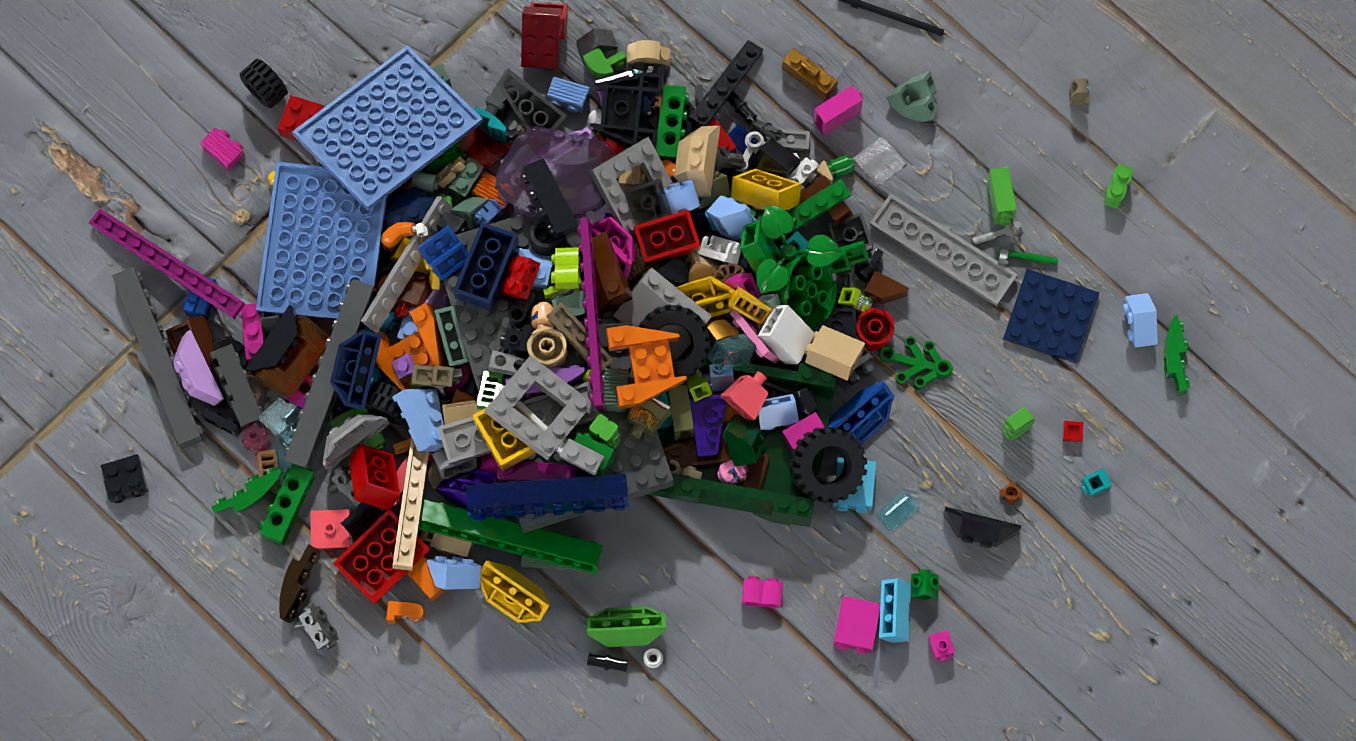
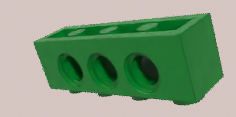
(670, 96)
(280, 533)

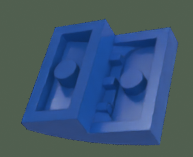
(443, 252)

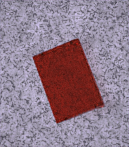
(482, 147)

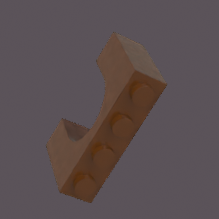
(839, 212)

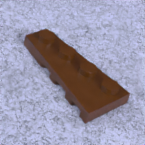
(686, 454)

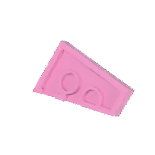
(761, 349)

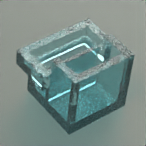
(280, 420)

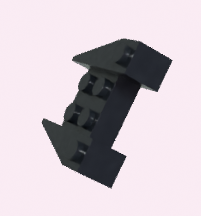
(623, 107)

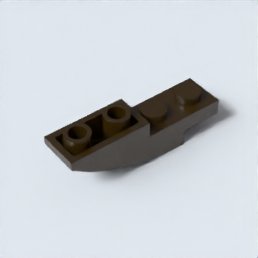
(292, 589)

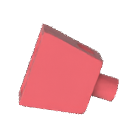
(746, 395)

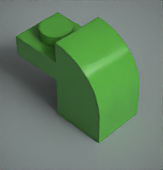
(600, 66)

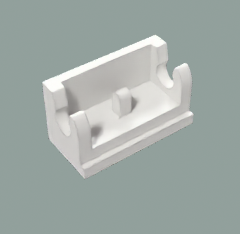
(721, 249)

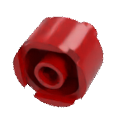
(878, 320)

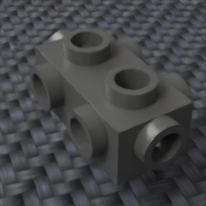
(343, 483)
(318, 627)

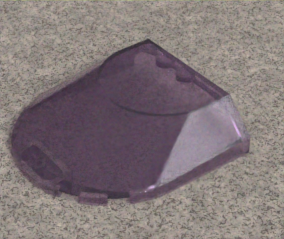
(569, 161)

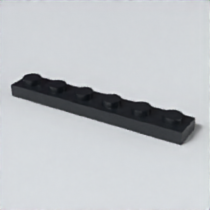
(726, 84)

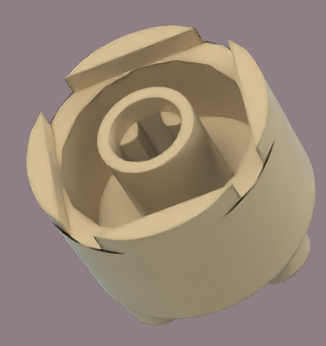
(550, 338)

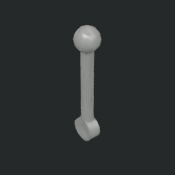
(227, 333)

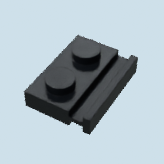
(361, 520)

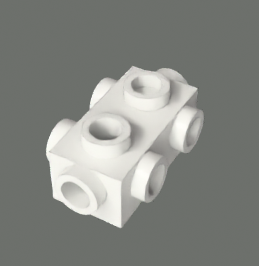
(804, 172)

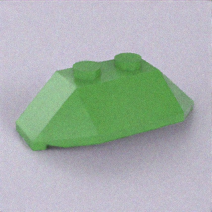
(626, 626)

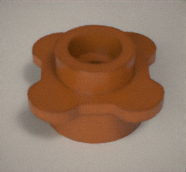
(1011, 498)

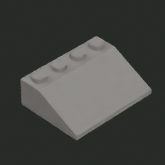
(656, 292)

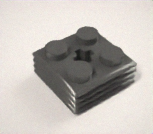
(855, 227)

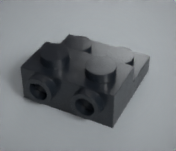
(124, 479)

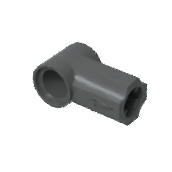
(728, 160)

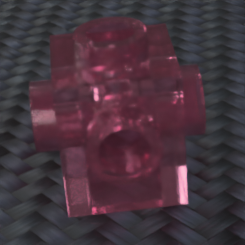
(255, 438)

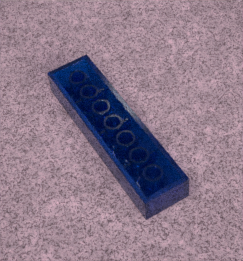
(547, 496)

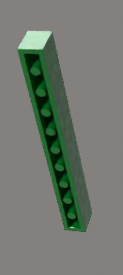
(509, 537)

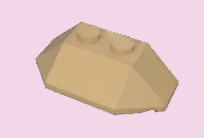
(697, 159)

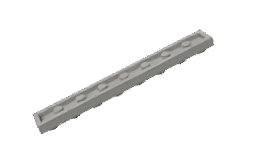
(403, 269)

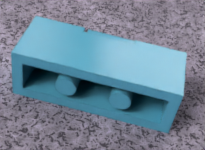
(894, 610)

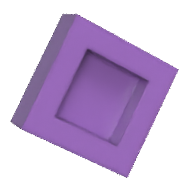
(404, 366)

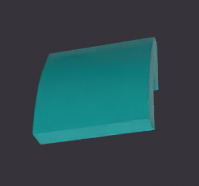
(493, 125)

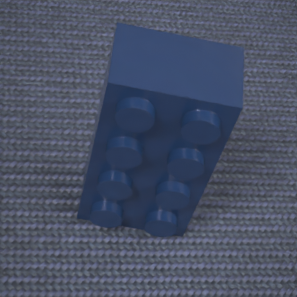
(486, 266)

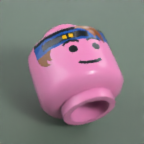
(732, 474)

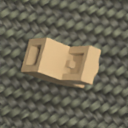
(648, 53)

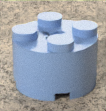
(682, 196)

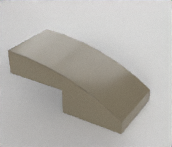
(432, 376)

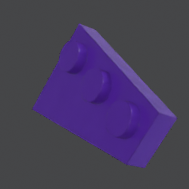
(707, 424)

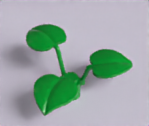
(777, 223)

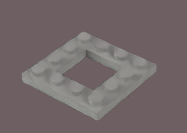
(605, 177)
(541, 441)

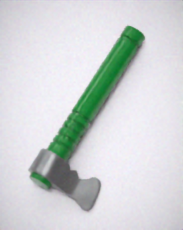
(1004, 253)

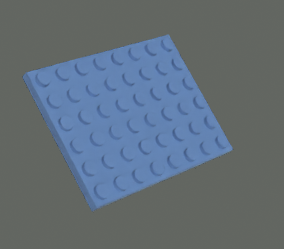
(387, 127)
(316, 243)

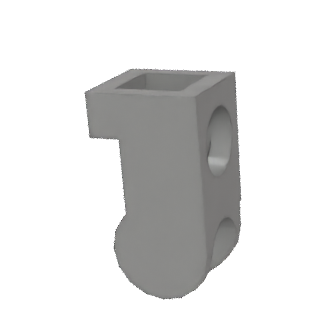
(504, 363)

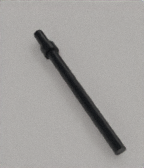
(895, 16)

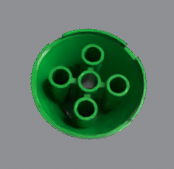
(808, 290)

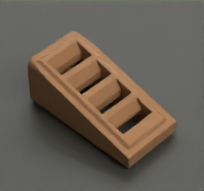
(268, 454)

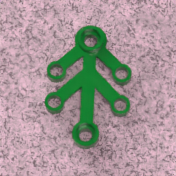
(919, 363)

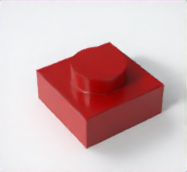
(1073, 431)

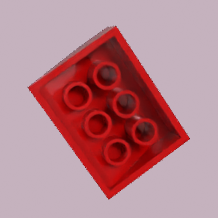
(370, 558)

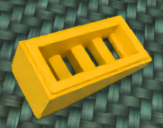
(752, 301)

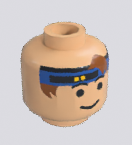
(539, 313)

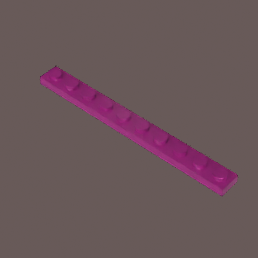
(167, 263)
(591, 322)

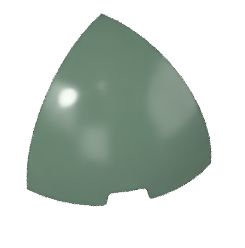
(915, 98)

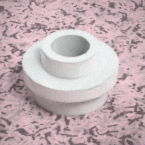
(648, 654)

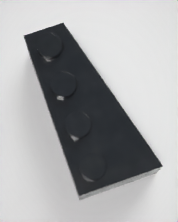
(548, 199)

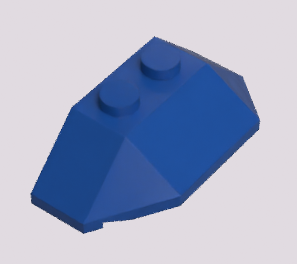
(864, 412)

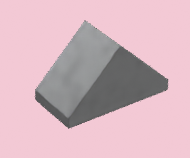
(596, 38)

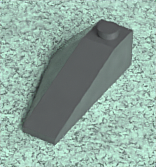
(529, 104)

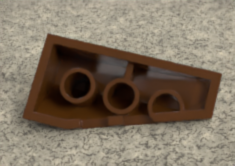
(610, 281)
(201, 333)

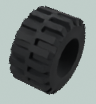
(263, 83)
(382, 404)

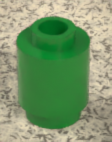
(841, 166)

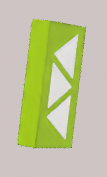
(551, 292)

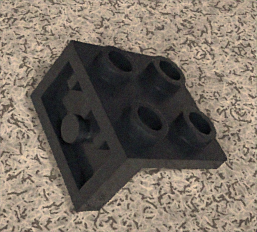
(222, 417)

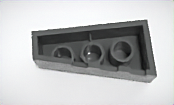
(235, 386)

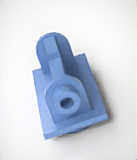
(488, 211)

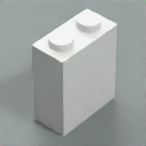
(786, 334)

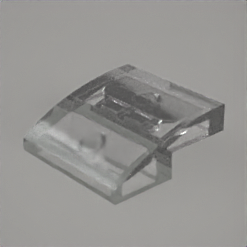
(879, 161)

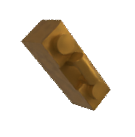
(809, 74)

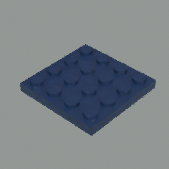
(1051, 316)

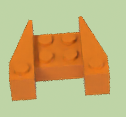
(424, 346)
(649, 362)

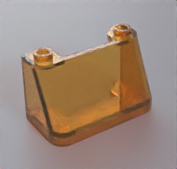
(300, 362)

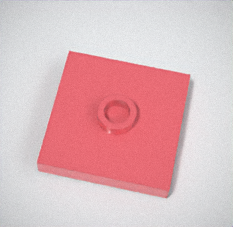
(327, 530)

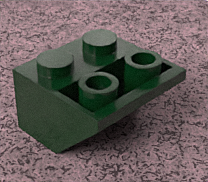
(744, 441)

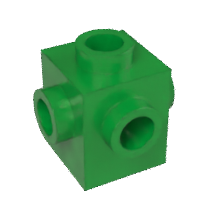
(924, 585)

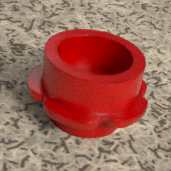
(400, 310)

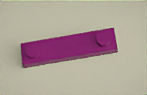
(537, 471)

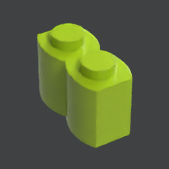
(566, 268)

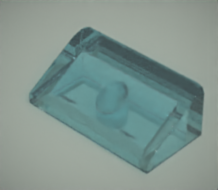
(897, 510)

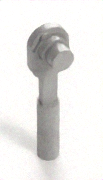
(1010, 230)

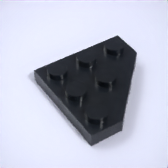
(840, 320)

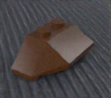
(414, 293)

